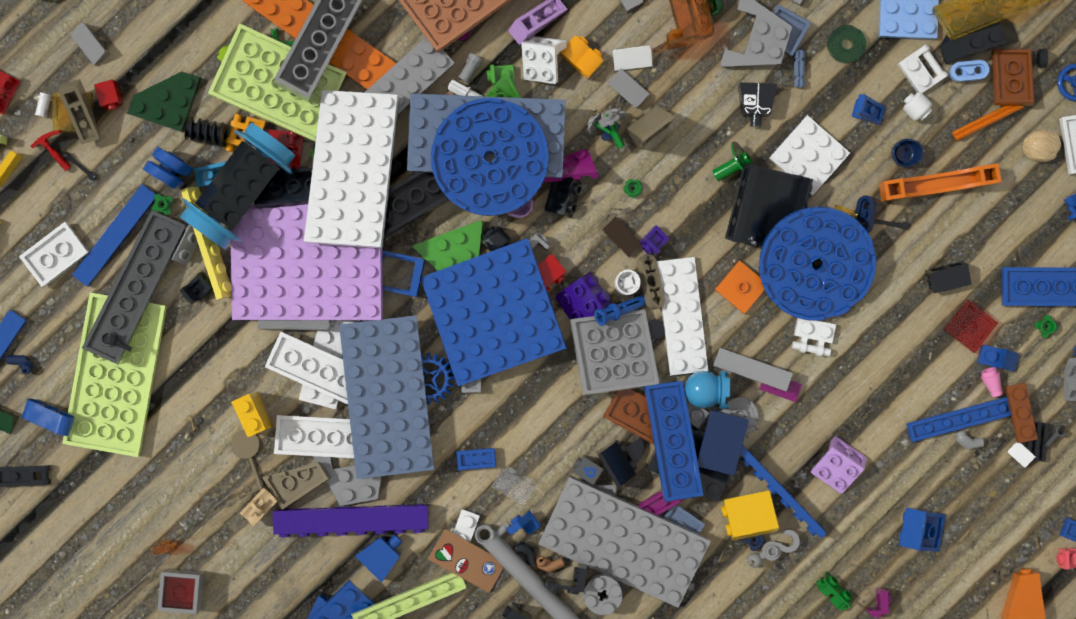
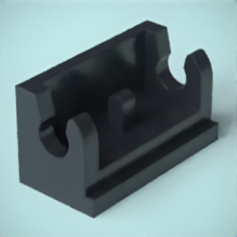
(948, 277)

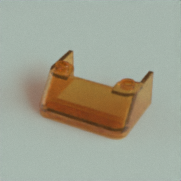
(692, 24)

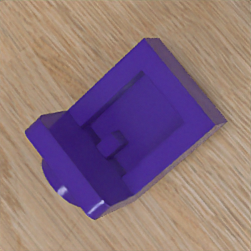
(654, 240)

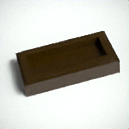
(621, 236)

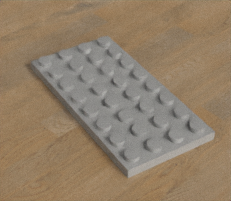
(624, 541)

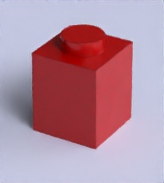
(109, 95)

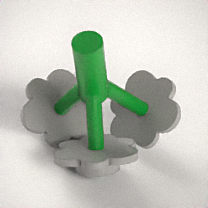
(609, 118)

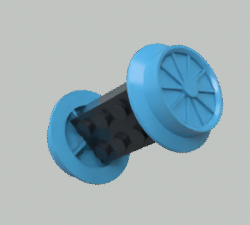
(237, 185)

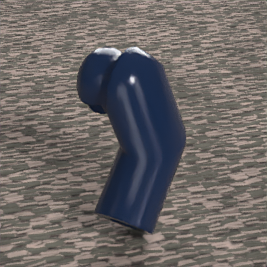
(21, 360)

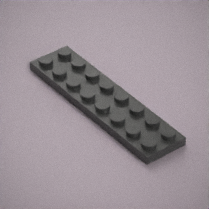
(135, 285)

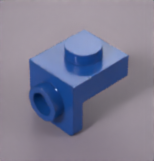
(526, 521)

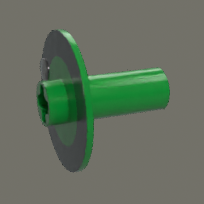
(734, 164)

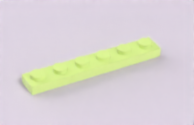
(413, 598)

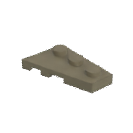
(295, 483)

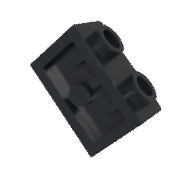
(563, 197)

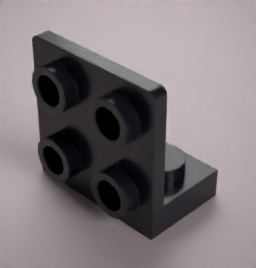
(574, 586)

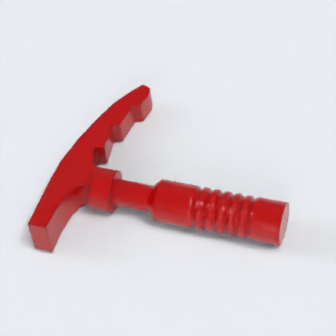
(54, 153)

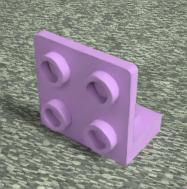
(839, 465)

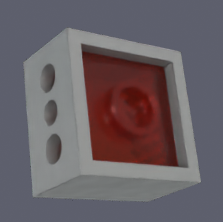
(181, 591)

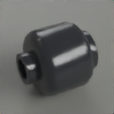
(495, 238)

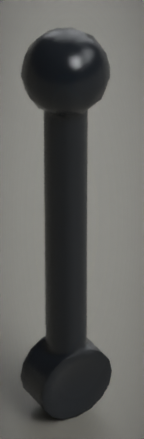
(92, 176)
(904, 225)

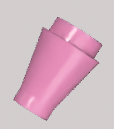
(992, 380)

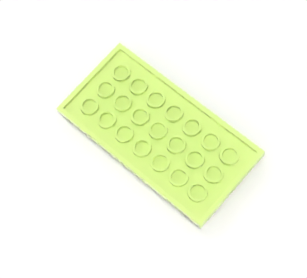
(111, 398)

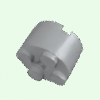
(602, 605)

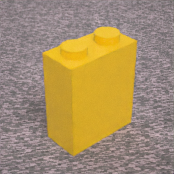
(252, 414)
(749, 515)

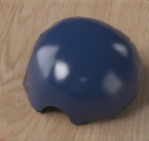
(907, 153)

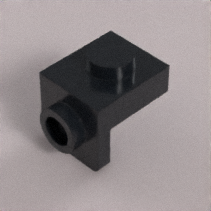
(197, 288)

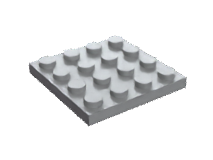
(614, 354)

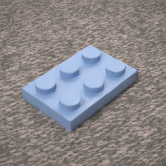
(908, 19)

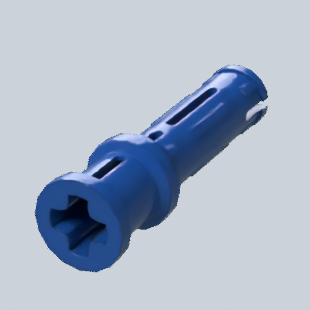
(614, 311)

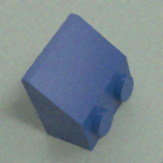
(922, 530)

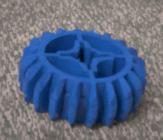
(442, 368)

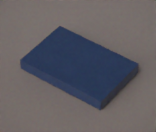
(722, 442)

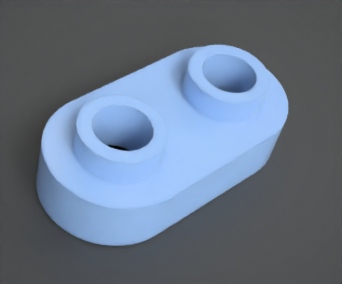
(968, 70)

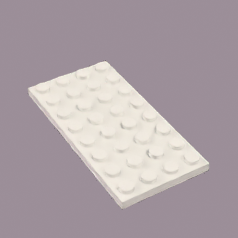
(351, 169)

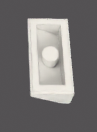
(632, 58)

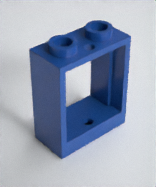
(417, 274)

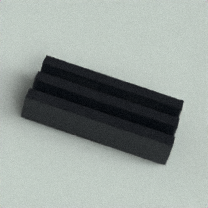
(1043, 449)

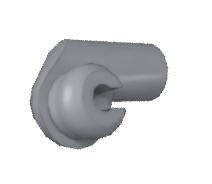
(968, 443)

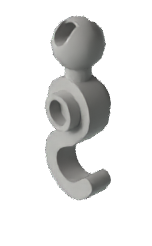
(772, 550)

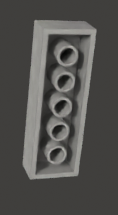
(315, 46)

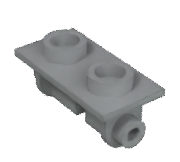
(186, 247)

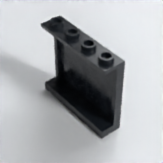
(763, 200)

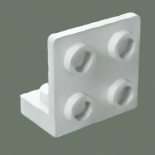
(540, 59)

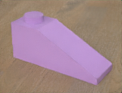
(536, 20)

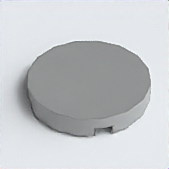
(743, 408)

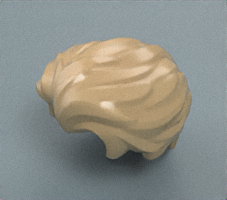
(1041, 145)

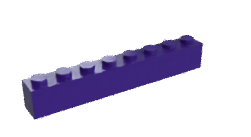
(351, 519)

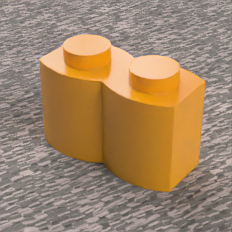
(582, 57)

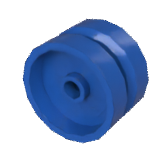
(168, 168)

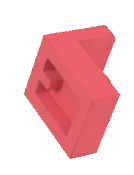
(1066, 558)

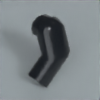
(527, 550)

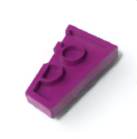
(576, 165)

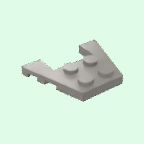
(766, 39)
(346, 486)

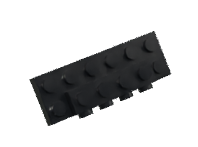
(286, 189)

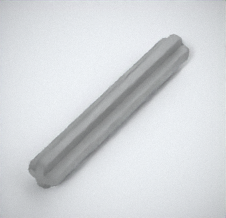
(294, 324)

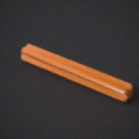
(984, 121)

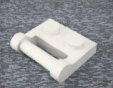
(917, 73)

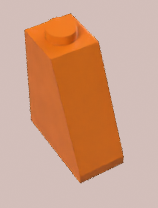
(1024, 596)

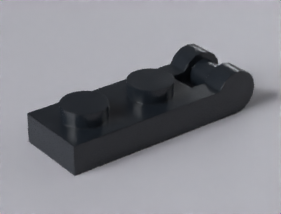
(24, 476)

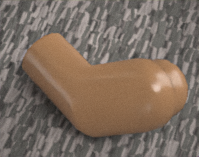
(548, 565)

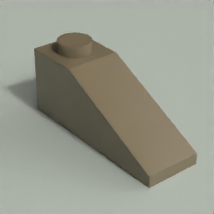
(79, 111)

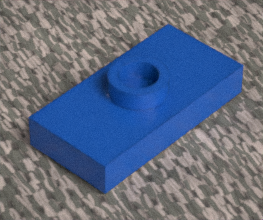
(476, 458)

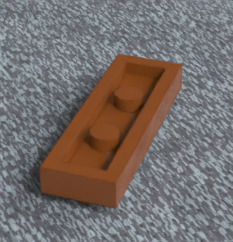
(1021, 412)

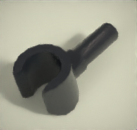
(112, 340)

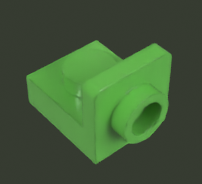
(497, 72)

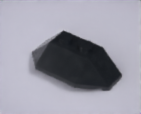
(979, 41)

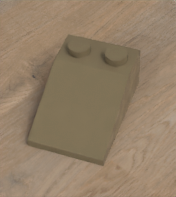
(649, 126)

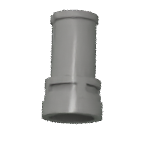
(472, 64)

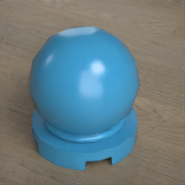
(706, 389)

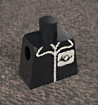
(756, 101)

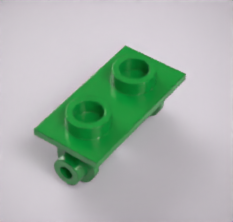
(841, 598)

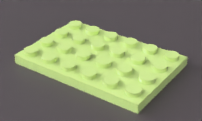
(248, 83)

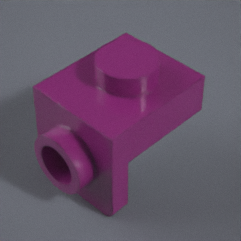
(883, 601)

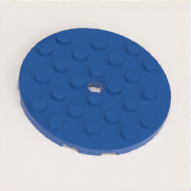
(483, 128)
(812, 235)

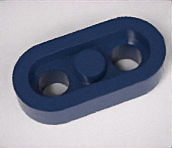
(866, 214)

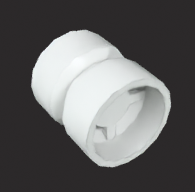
(627, 282)

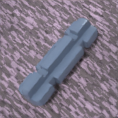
(799, 68)

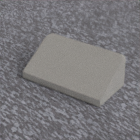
(89, 43)
(628, 88)

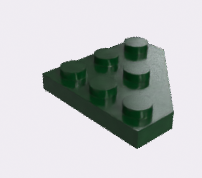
(167, 101)

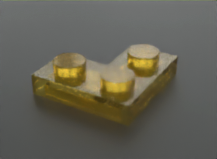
(61, 119)

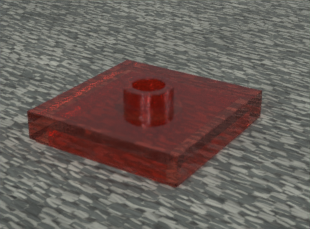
(970, 326)

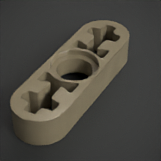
(643, 268)

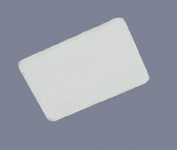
(1021, 454)

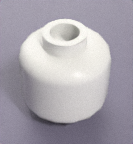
(917, 106)

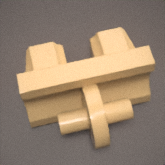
(259, 506)

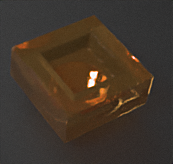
(164, 546)

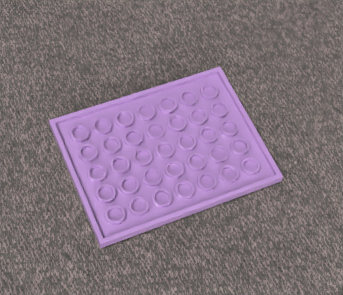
(295, 280)

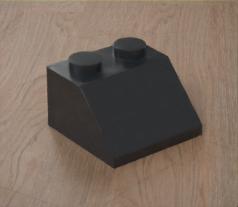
(616, 463)

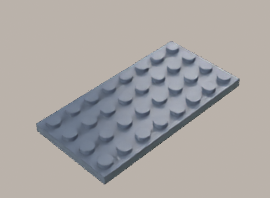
(430, 110)
(386, 397)

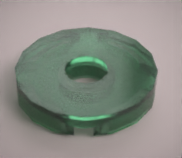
(835, 46)

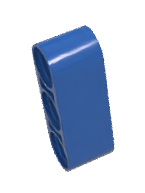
(48, 417)

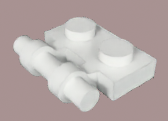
(813, 330)

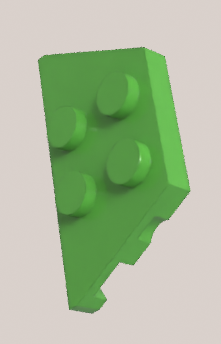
(452, 246)

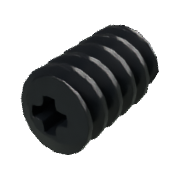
(206, 132)

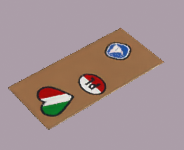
(466, 560)

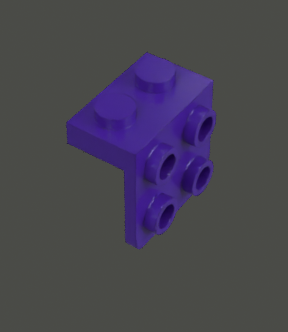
(583, 297)

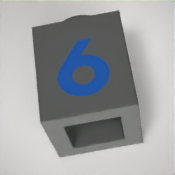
(587, 469)

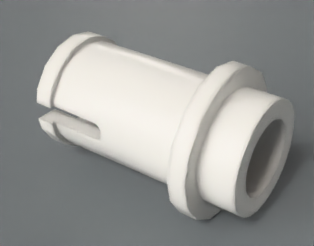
(43, 104)

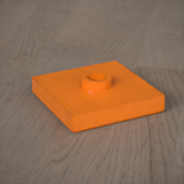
(740, 287)

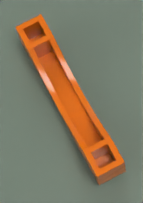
(939, 183)

